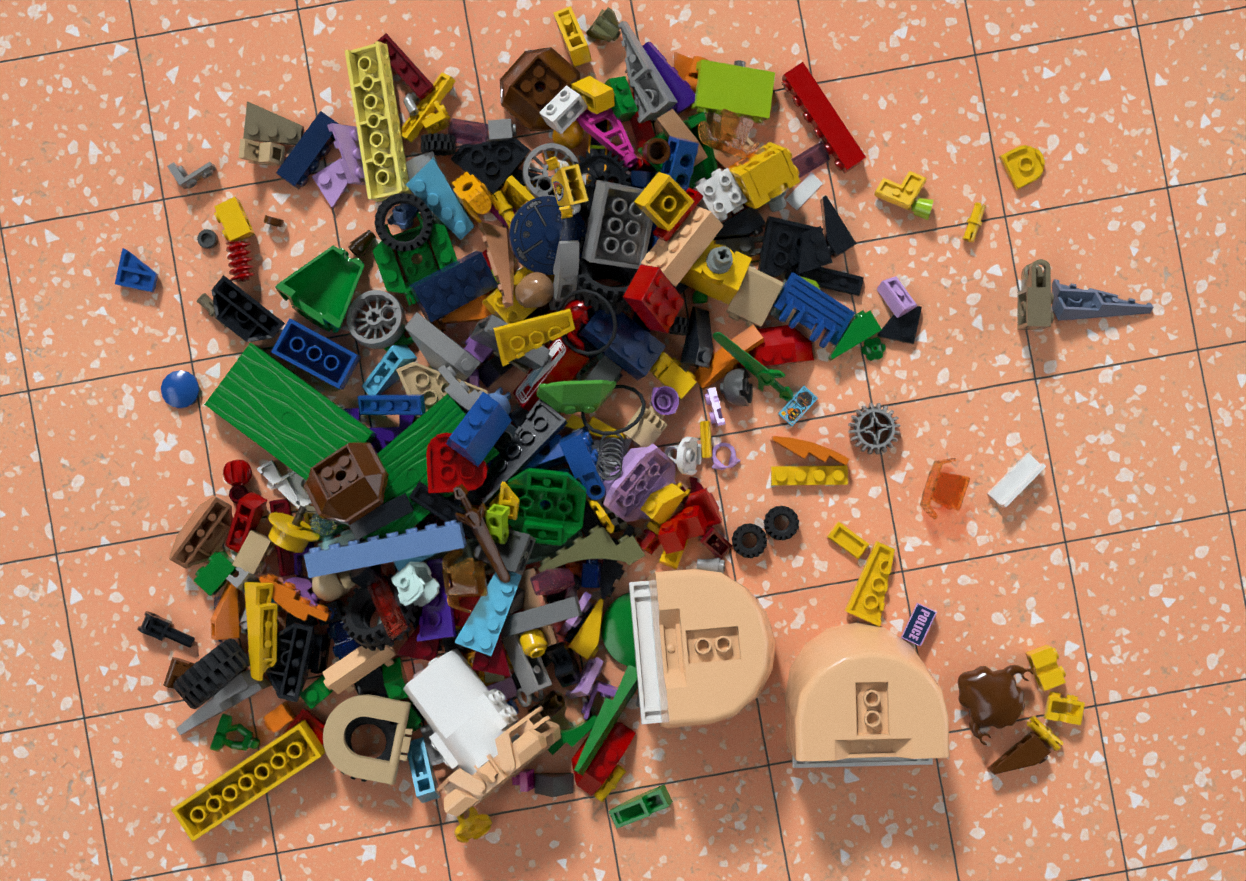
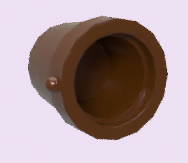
(656, 151)

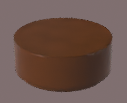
(273, 221)

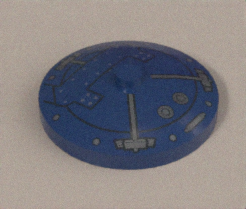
(537, 232)

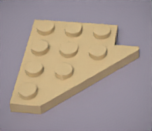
(423, 380)

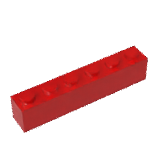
(823, 118)

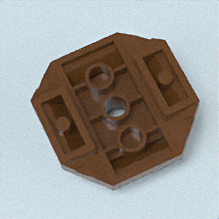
(530, 70)
(355, 495)

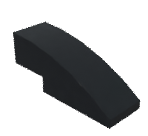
(382, 516)

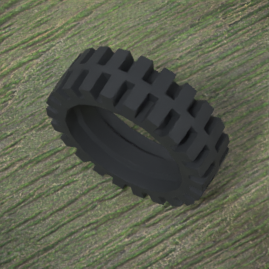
(381, 228)

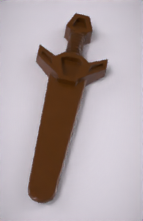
(475, 520)

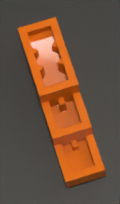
(723, 361)
(803, 448)

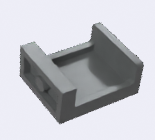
(513, 553)

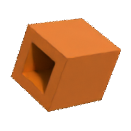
(279, 717)

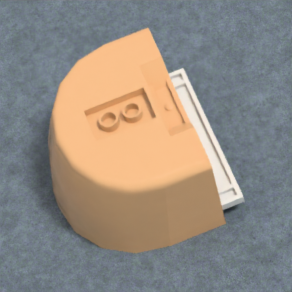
(698, 647)
(863, 702)

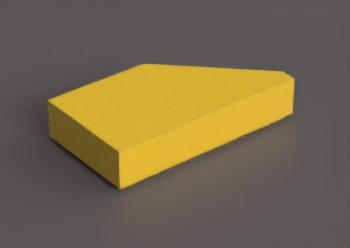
(508, 498)

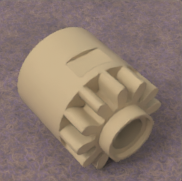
(648, 427)

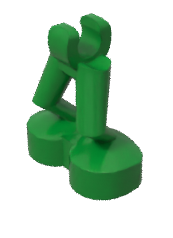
(220, 737)

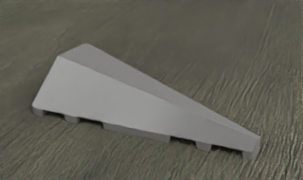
(649, 88)
(232, 694)

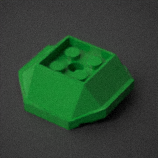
(552, 521)

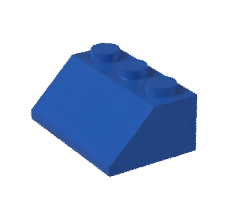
(479, 429)

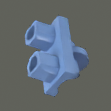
(403, 216)

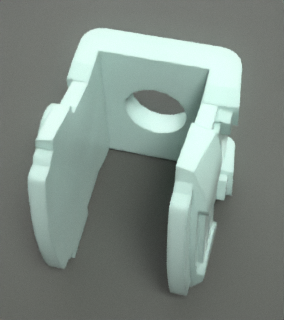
(415, 584)

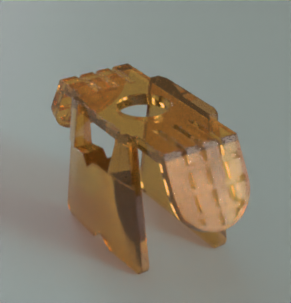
(726, 132)
(945, 490)
(466, 577)

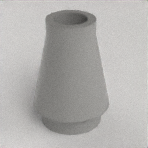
(713, 564)

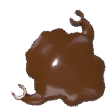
(991, 697)

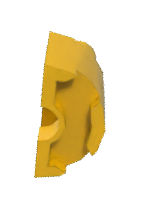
(1064, 709)

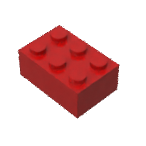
(653, 298)

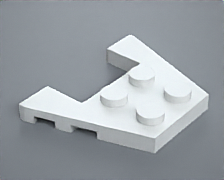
(289, 485)

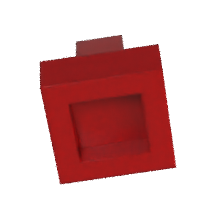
(650, 542)

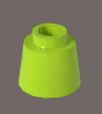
(922, 207)

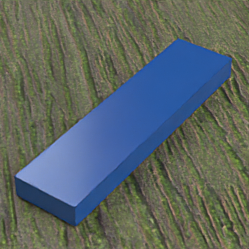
(391, 404)

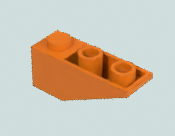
(225, 617)

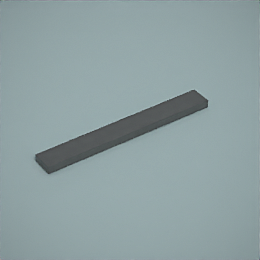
(530, 620)

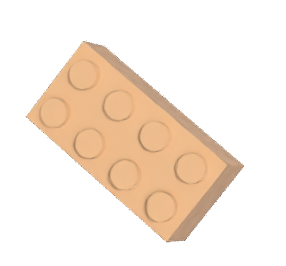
(685, 245)

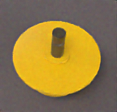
(291, 531)

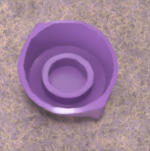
(664, 400)

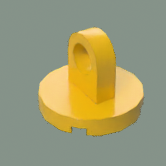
(473, 827)

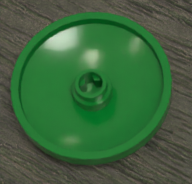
(618, 631)

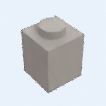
(501, 130)

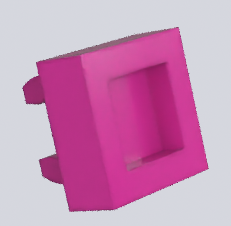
(525, 780)

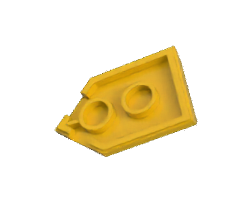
(602, 516)

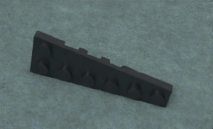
(536, 432)

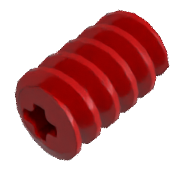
(239, 261)

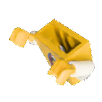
(567, 186)

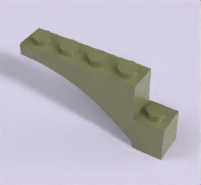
(596, 546)

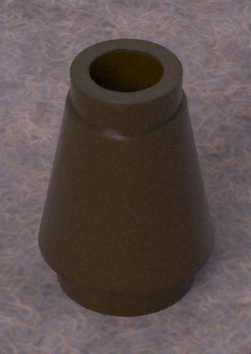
(362, 243)

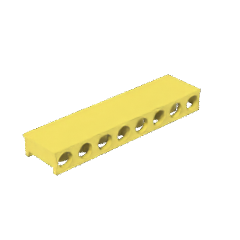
(377, 121)

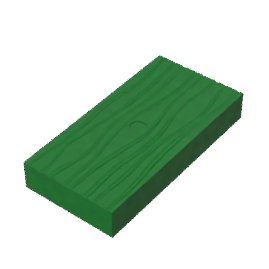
(284, 412)
(407, 460)

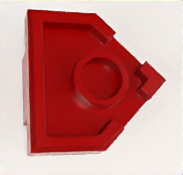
(708, 505)

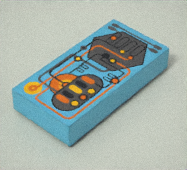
(797, 406)

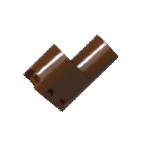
(176, 669)

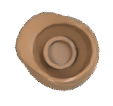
(534, 290)

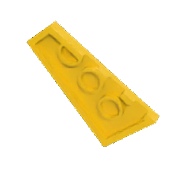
(523, 336)
(870, 590)

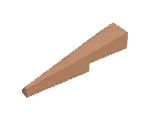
(500, 258)

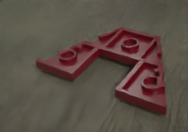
(429, 649)

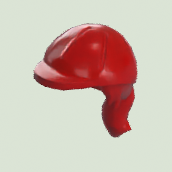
(579, 316)

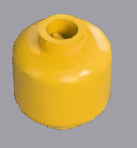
(533, 643)

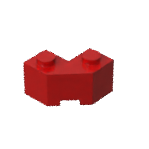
(680, 527)

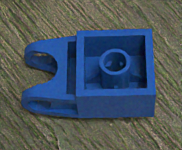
(583, 461)

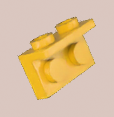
(437, 122)

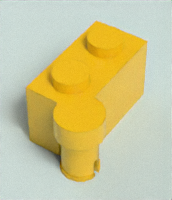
(672, 375)

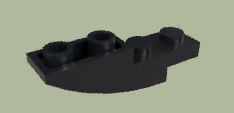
(613, 569)

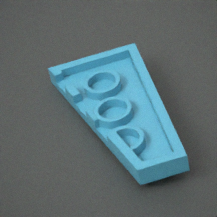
(435, 191)

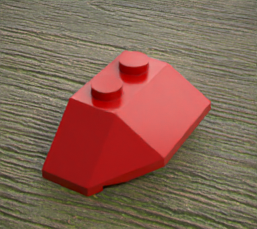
(781, 347)
(604, 760)

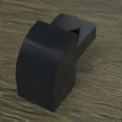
(565, 664)

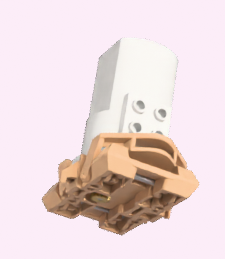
(475, 730)

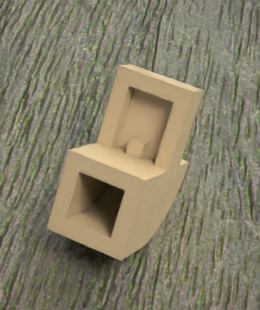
(261, 153)

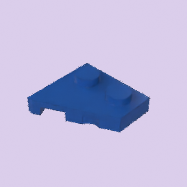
(135, 273)

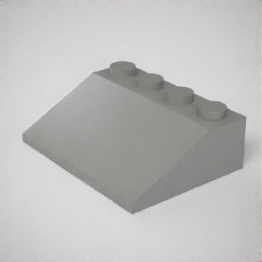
(616, 227)

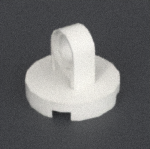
(688, 455)

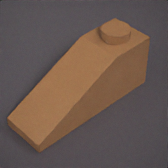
(675, 127)

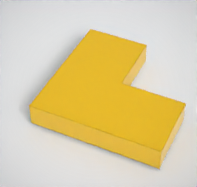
(903, 194)

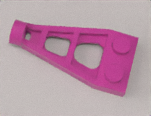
(589, 119)

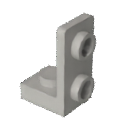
(190, 181)

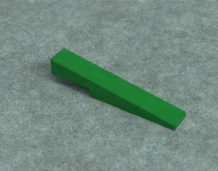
(607, 718)

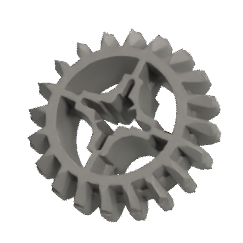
(873, 420)

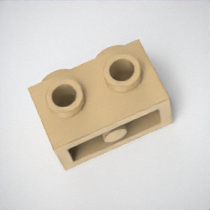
(254, 552)

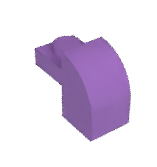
(304, 584)

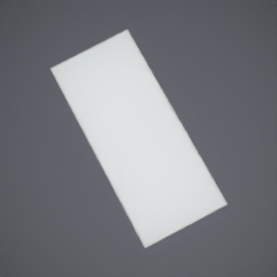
(804, 191)

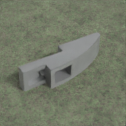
(565, 272)
(457, 389)

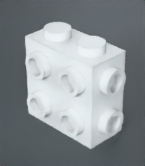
(720, 194)

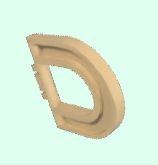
(361, 766)

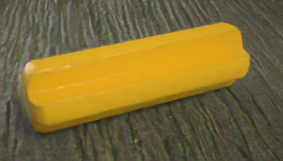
(705, 435)

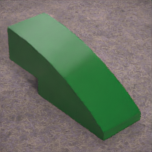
(641, 806)

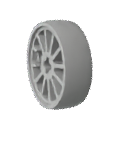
(536, 191)
(382, 322)

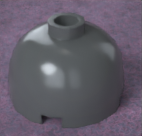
(737, 387)

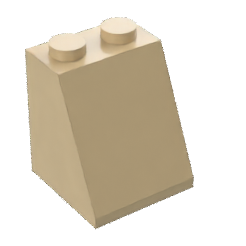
(754, 298)

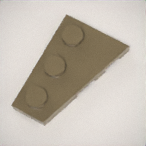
(269, 127)

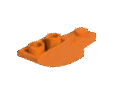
(287, 597)

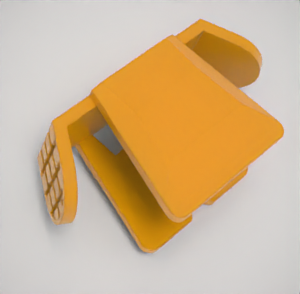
(477, 196)

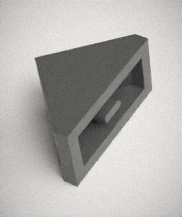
(553, 784)

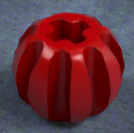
(237, 472)

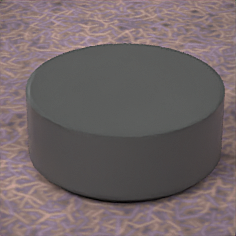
(207, 239)

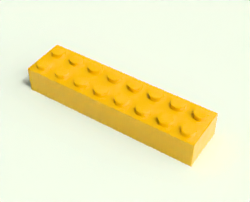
(248, 780)

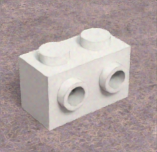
(563, 109)

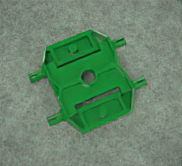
(389, 266)

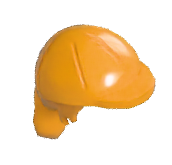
(569, 138)

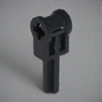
(160, 628)

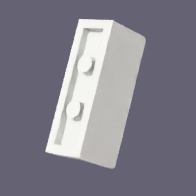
(1016, 480)

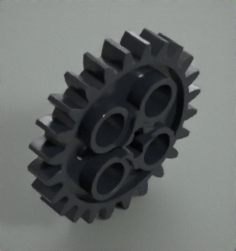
(613, 170)

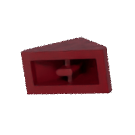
(715, 543)

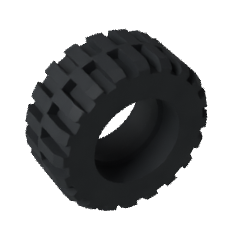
(211, 673)

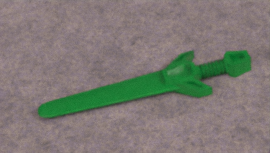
(765, 376)

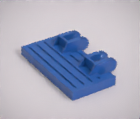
(813, 308)

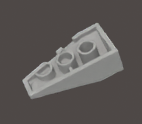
(440, 348)

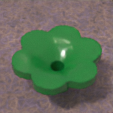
(868, 350)

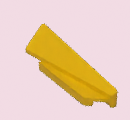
(261, 627)

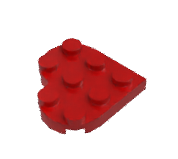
(449, 468)

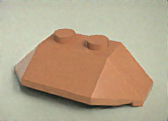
(202, 533)

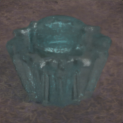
(321, 525)

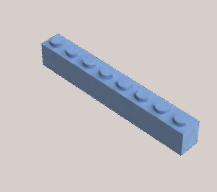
(385, 549)

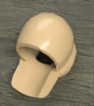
(329, 587)

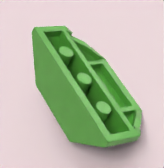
(576, 395)

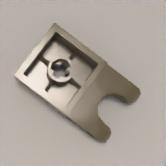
(1035, 297)

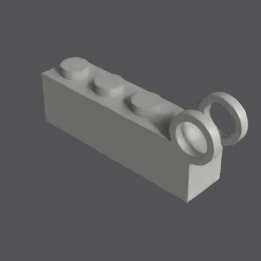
(529, 671)

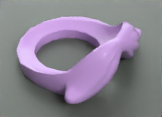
(733, 459)

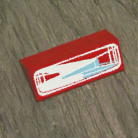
(561, 366)

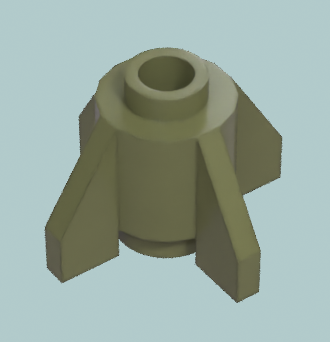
(605, 26)

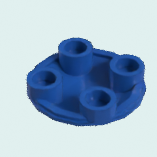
(180, 389)

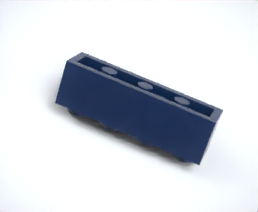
(308, 152)

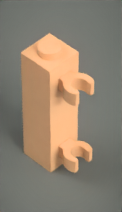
(356, 666)

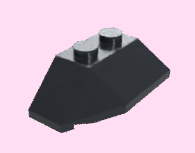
(243, 313)
(293, 662)

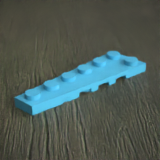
(489, 615)

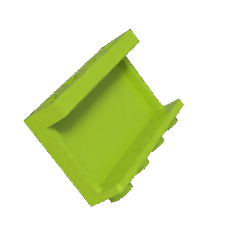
(733, 88)

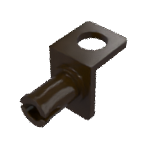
(551, 704)

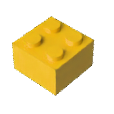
(664, 201)

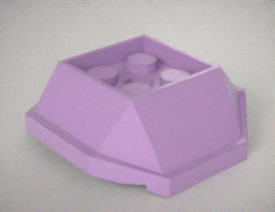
(642, 474)

